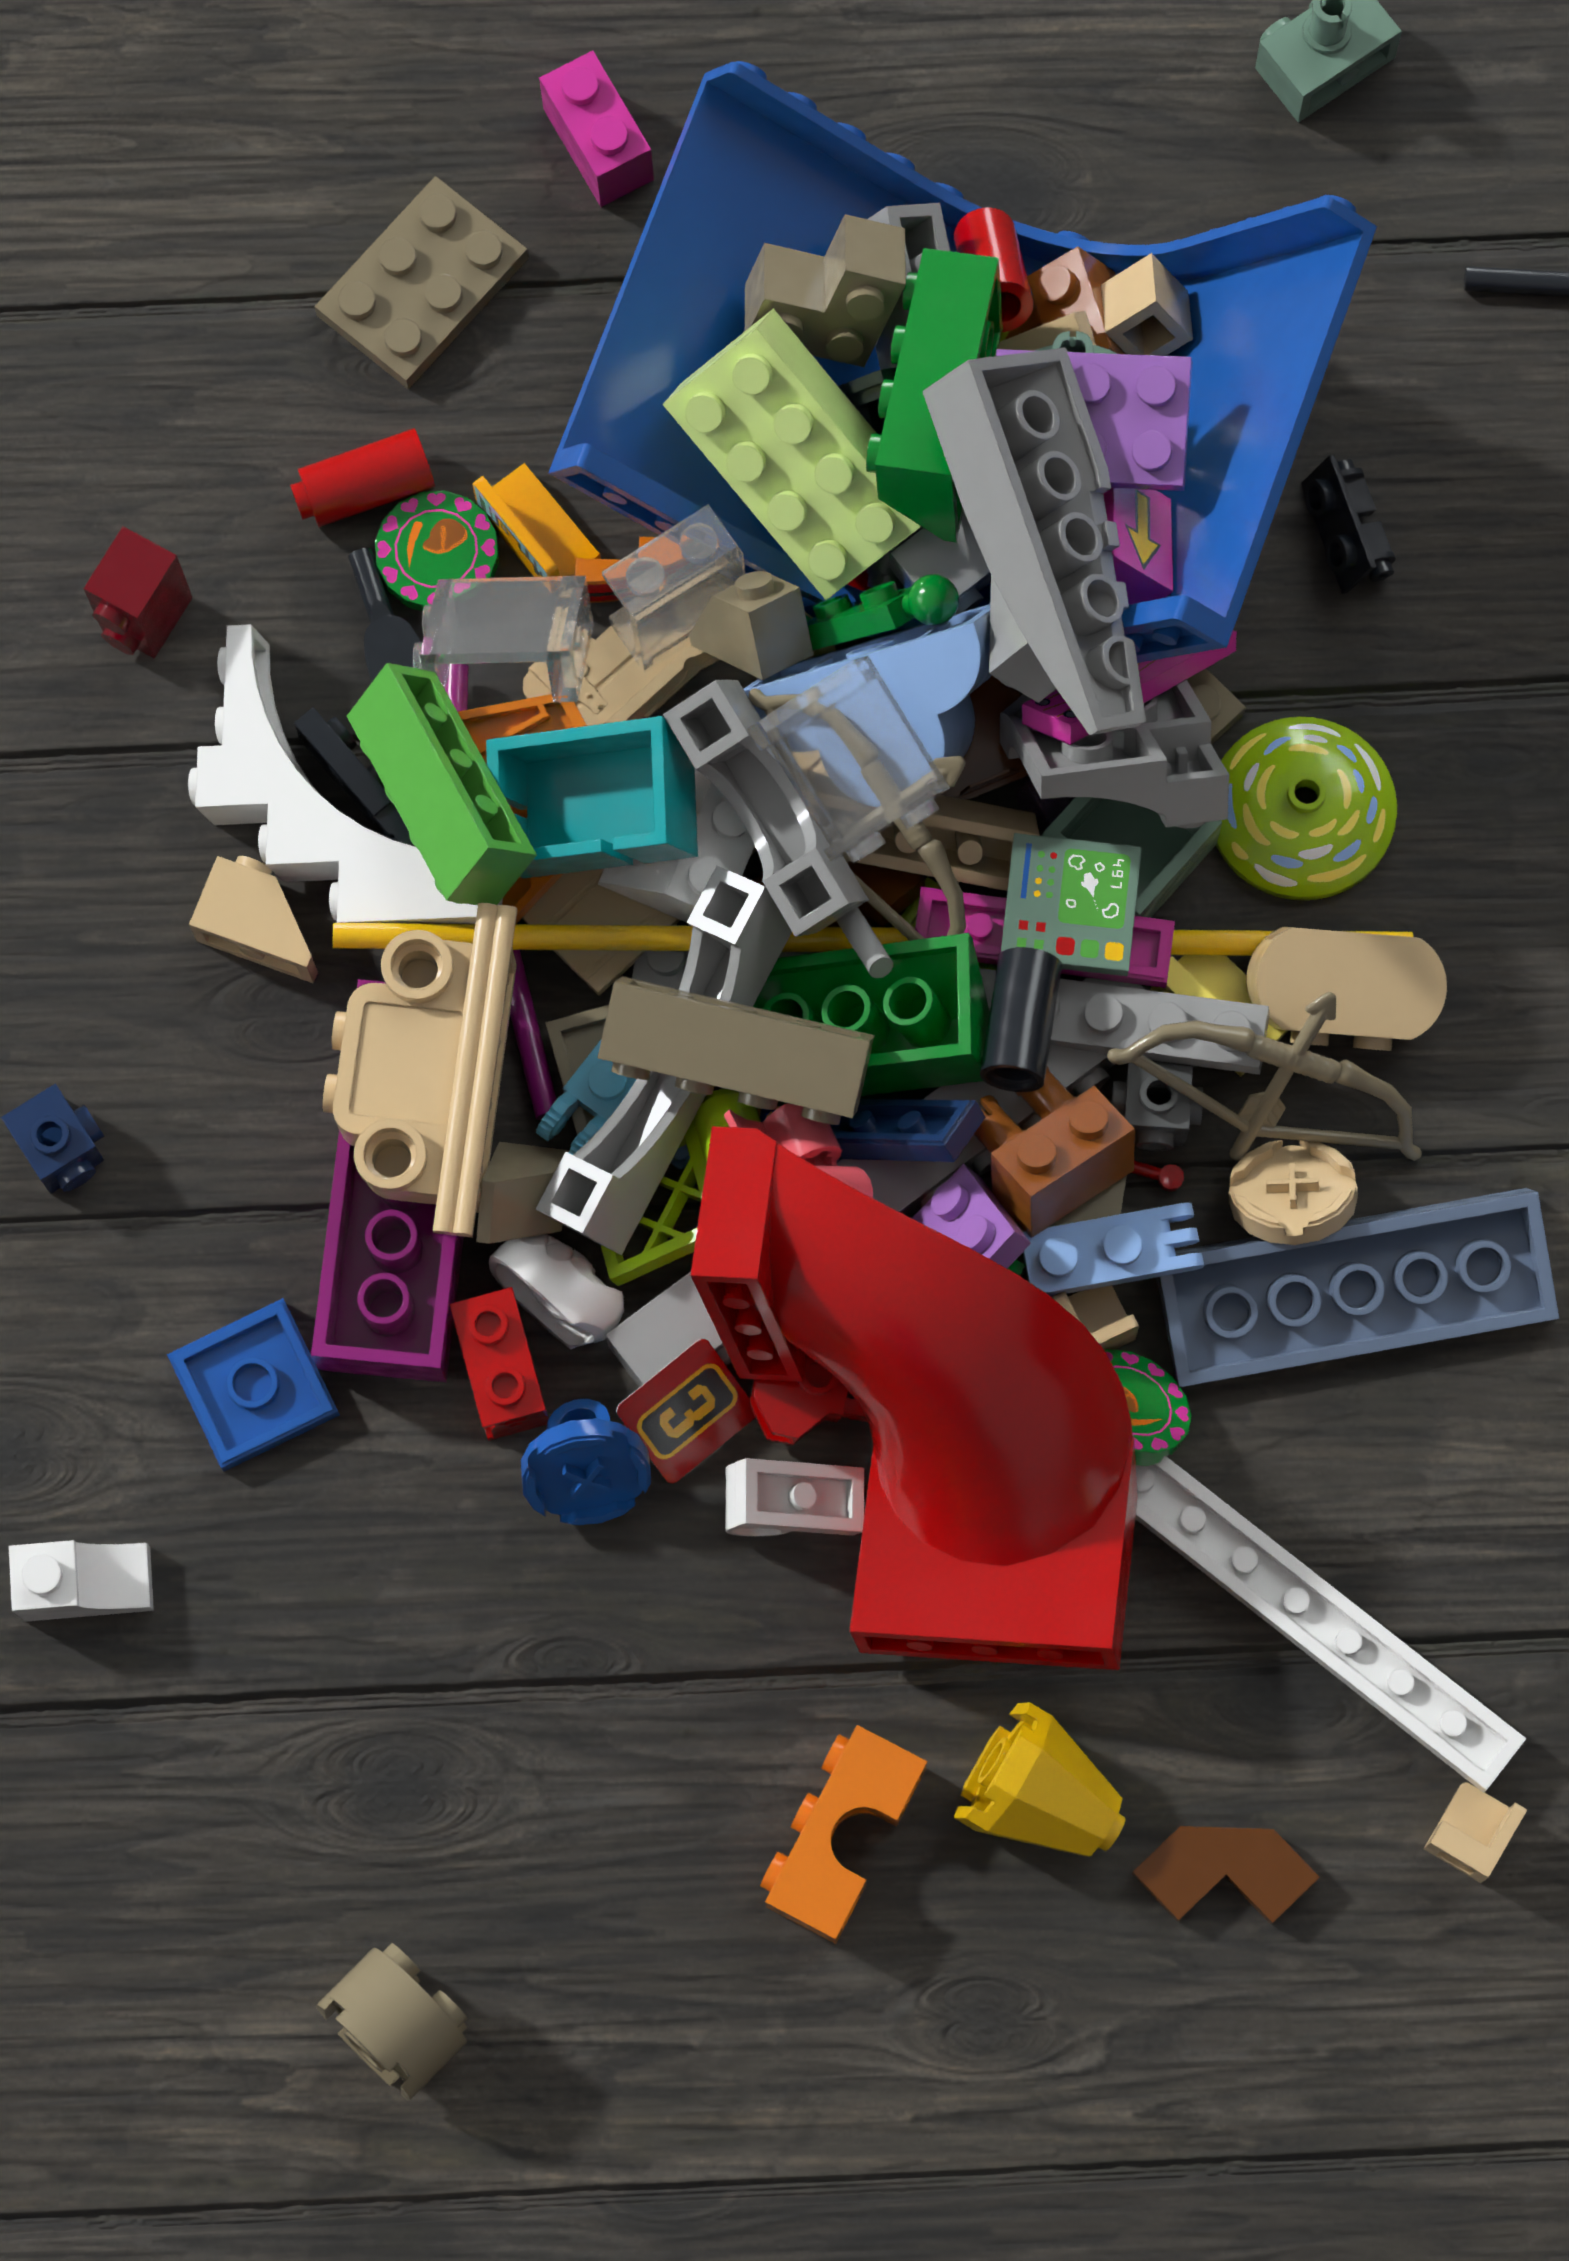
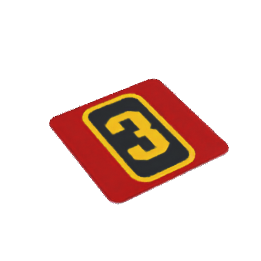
(687, 1410)

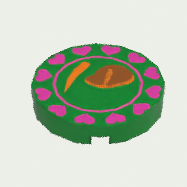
(432, 540)
(1155, 1406)

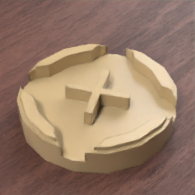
(1293, 1192)

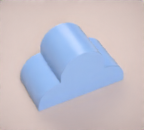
(925, 670)

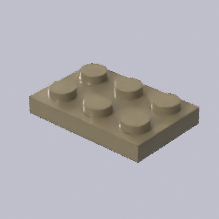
(421, 282)

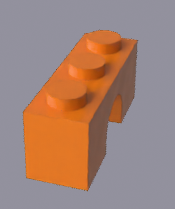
(865, 1778)

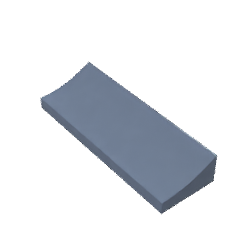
(1361, 1289)

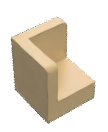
(1102, 1315)
(1474, 1832)

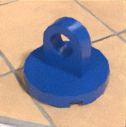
(585, 1465)

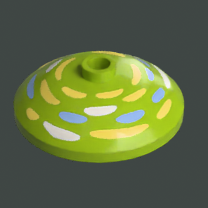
(1298, 846)

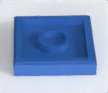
(253, 1385)

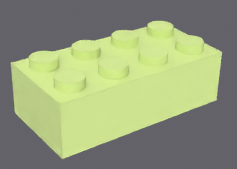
(791, 452)

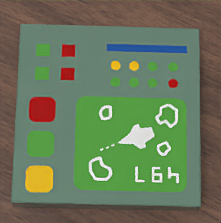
(1073, 901)

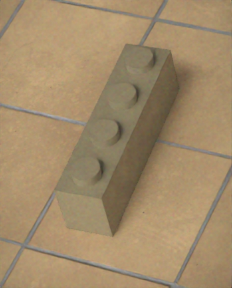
(735, 1048)

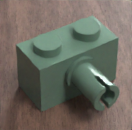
(1325, 52)

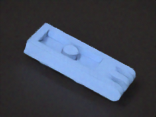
(1111, 1250)

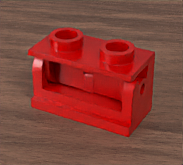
(499, 1363)

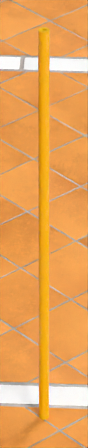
(679, 937)

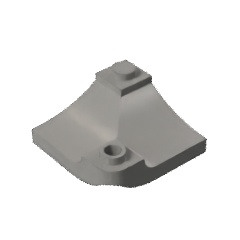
(1155, 765)

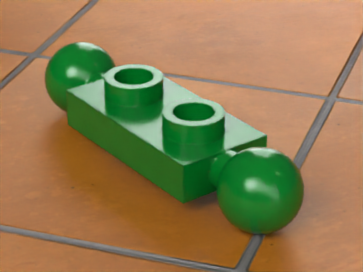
(881, 609)

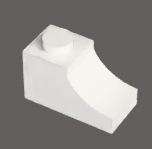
(79, 1579)

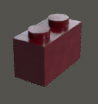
(137, 594)

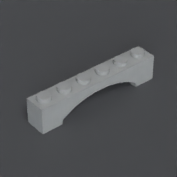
(616, 1173)

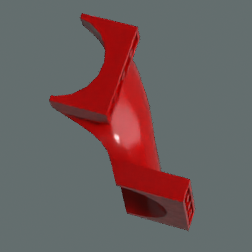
(988, 1407)

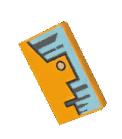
(533, 524)

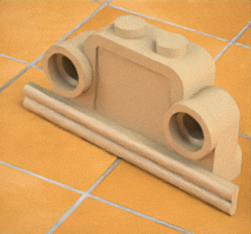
(427, 1067)

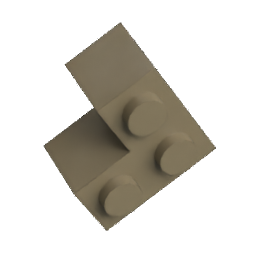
(837, 299)

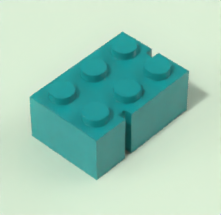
(599, 794)

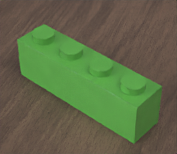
(440, 786)

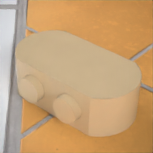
(1381, 983)

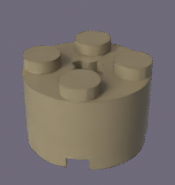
(395, 2020)

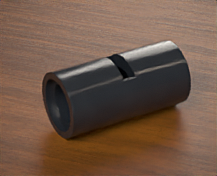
(1021, 1019)

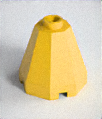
(1041, 1789)

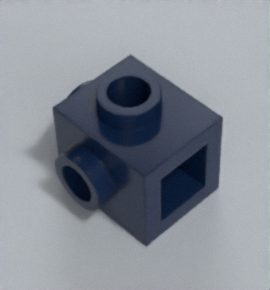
(56, 1139)

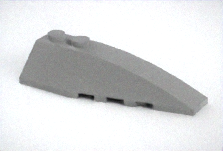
(1038, 512)

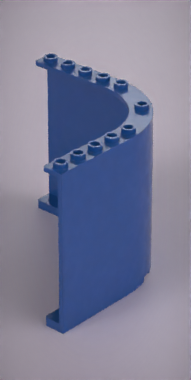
(782, 174)

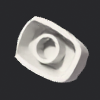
(558, 1288)

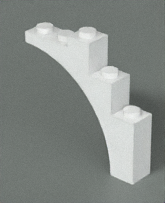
(305, 837)

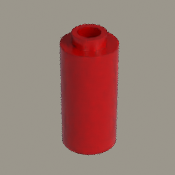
(994, 235)
(363, 479)

